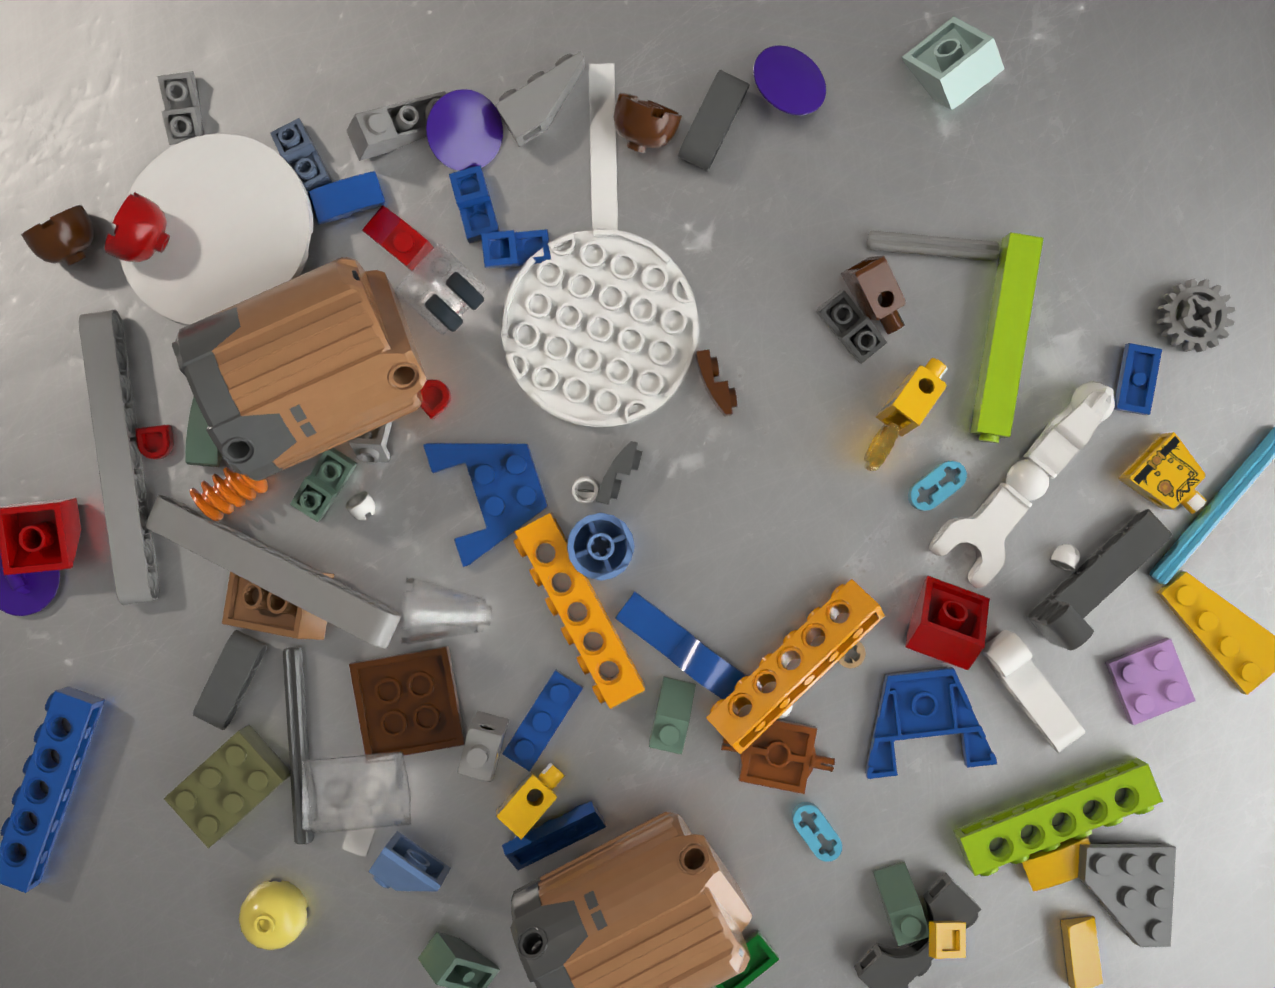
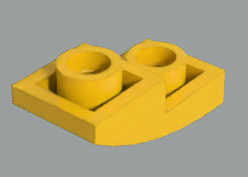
(1054, 866)

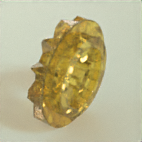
(881, 446)

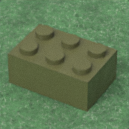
(228, 786)

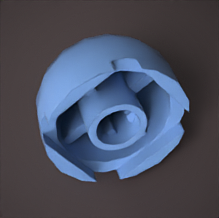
(600, 546)

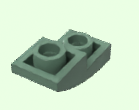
(199, 445)
(323, 484)

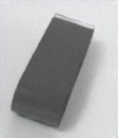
(713, 120)
(229, 680)

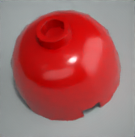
(138, 230)

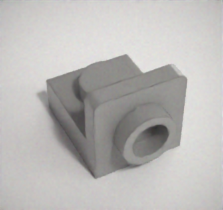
(372, 445)

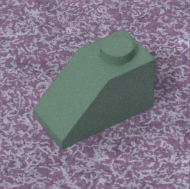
(672, 715)
(901, 904)
(456, 963)

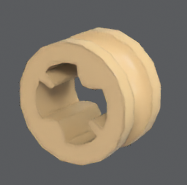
(853, 663)

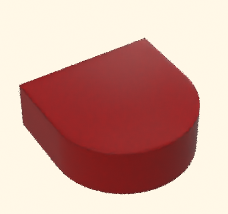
(435, 397)
(155, 441)

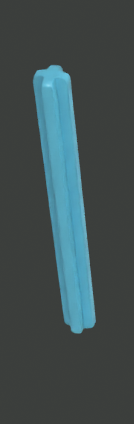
(1215, 510)

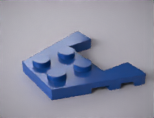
(504, 487)
(924, 706)

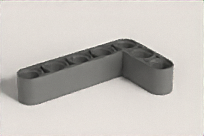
(1063, 610)

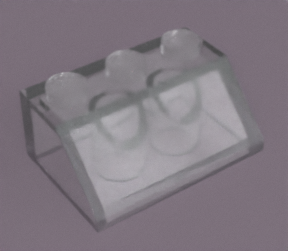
(355, 793)

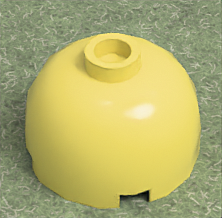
(273, 915)

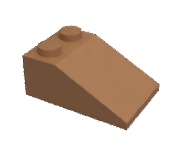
(263, 611)

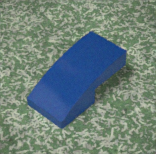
(346, 197)
(474, 203)
(514, 248)

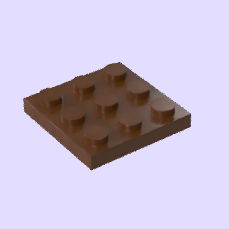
(408, 702)

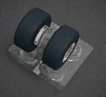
(442, 290)

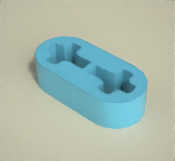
(942, 491)
(810, 835)

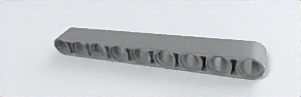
(118, 457)
(274, 571)

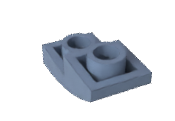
(300, 153)

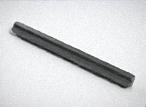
(296, 734)

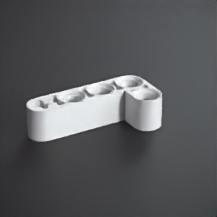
(1013, 666)

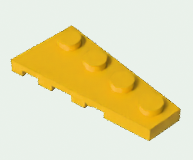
(1228, 635)

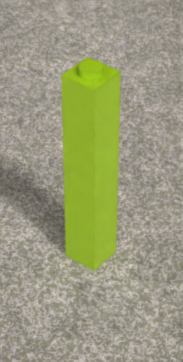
(1006, 336)

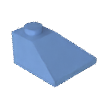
(408, 867)

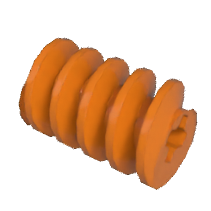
(226, 493)

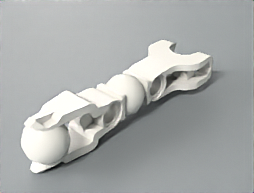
(1025, 483)

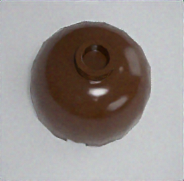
(644, 122)
(62, 236)

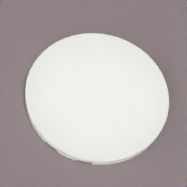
(232, 223)
(600, 328)

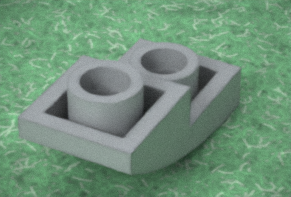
(181, 105)

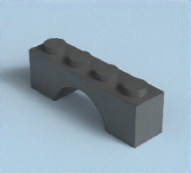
(899, 966)

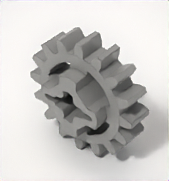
(1204, 324)

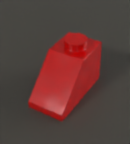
(397, 238)

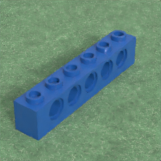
(83, 713)

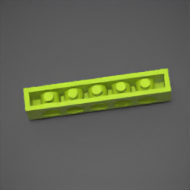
(1139, 799)

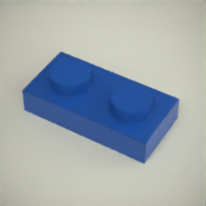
(1137, 379)

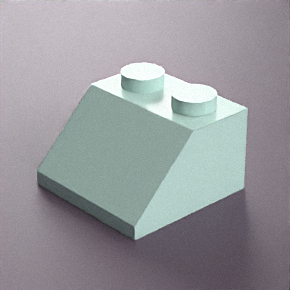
(954, 62)

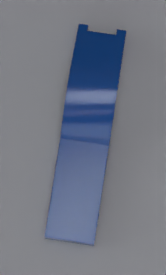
(679, 646)

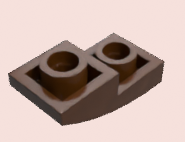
(719, 392)

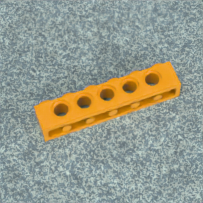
(792, 684)
(609, 690)

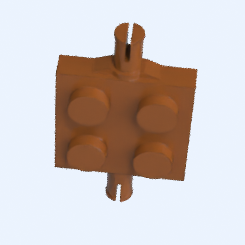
(782, 757)

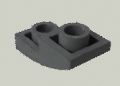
(851, 326)
(625, 461)

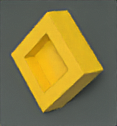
(947, 939)

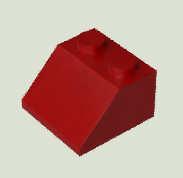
(39, 536)
(948, 623)

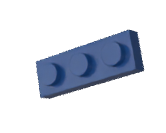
(542, 720)
(554, 835)

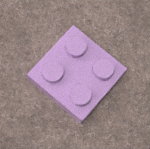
(1150, 681)

